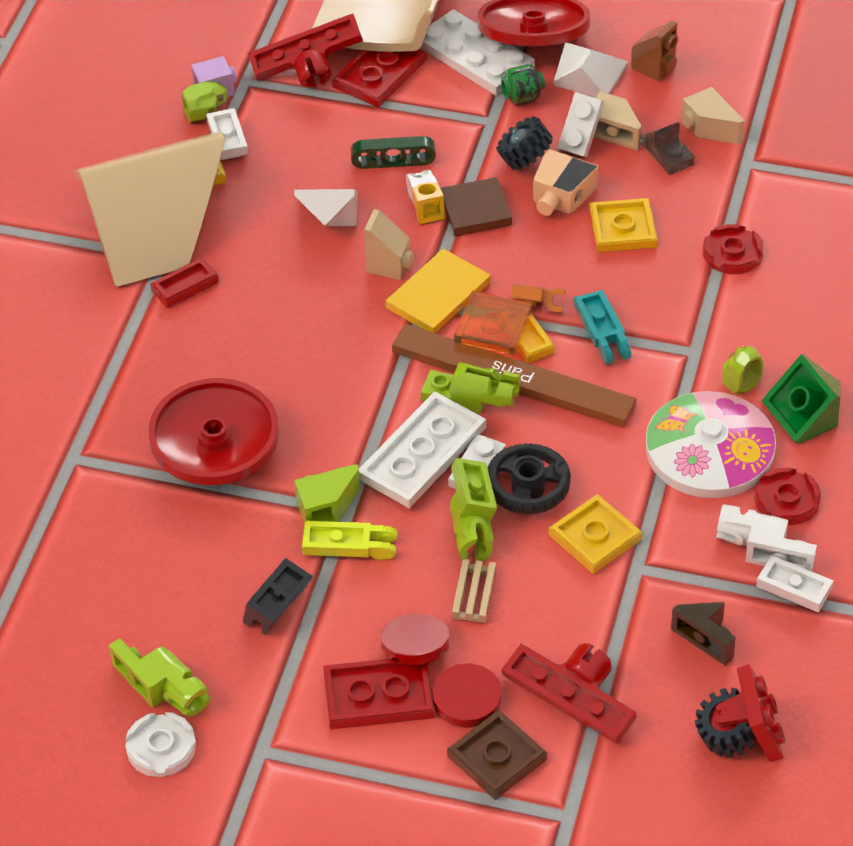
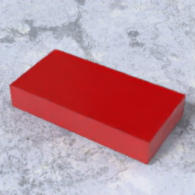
(184, 282)

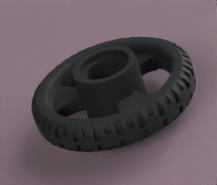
(529, 478)

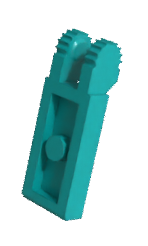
(602, 324)

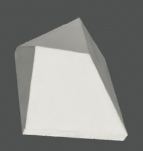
(588, 71)
(331, 206)

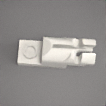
(763, 537)

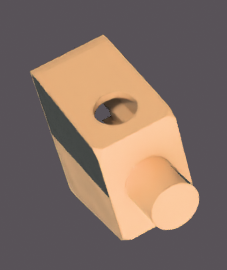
(563, 183)

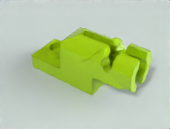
(474, 387)
(472, 508)
(160, 678)

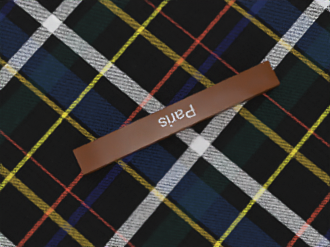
(535, 381)

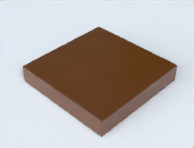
(476, 206)
(496, 754)

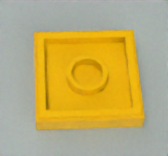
(623, 225)
(595, 533)

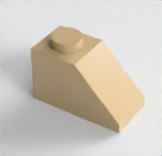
(712, 117)
(618, 122)
(386, 247)

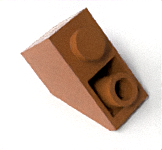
(656, 51)

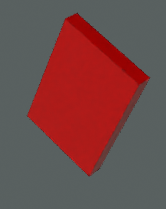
(377, 74)
(377, 693)

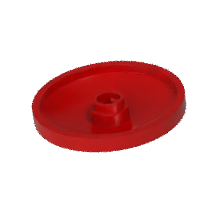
(533, 21)
(213, 431)

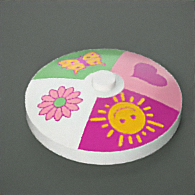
(710, 444)

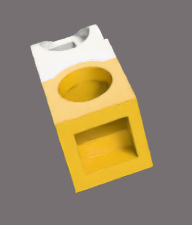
(426, 196)

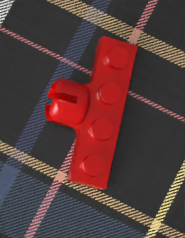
(307, 51)
(573, 687)

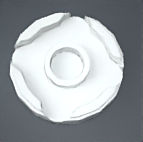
(160, 744)

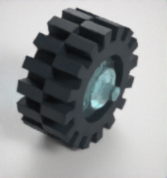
(524, 143)

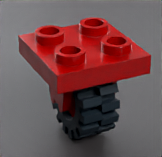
(739, 718)

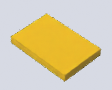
(437, 291)

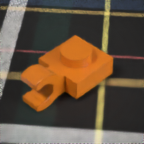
(531, 294)

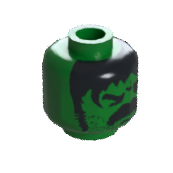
(522, 84)

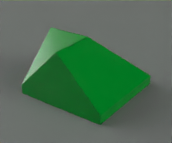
(805, 400)

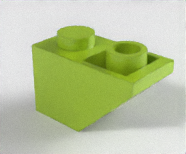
(327, 494)

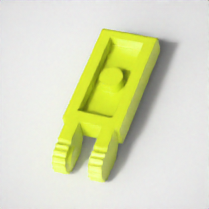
(349, 539)

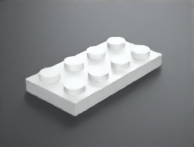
(465, 49)
(421, 449)

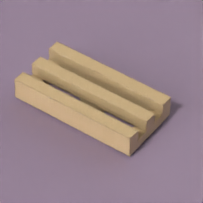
(477, 569)

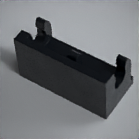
(276, 595)

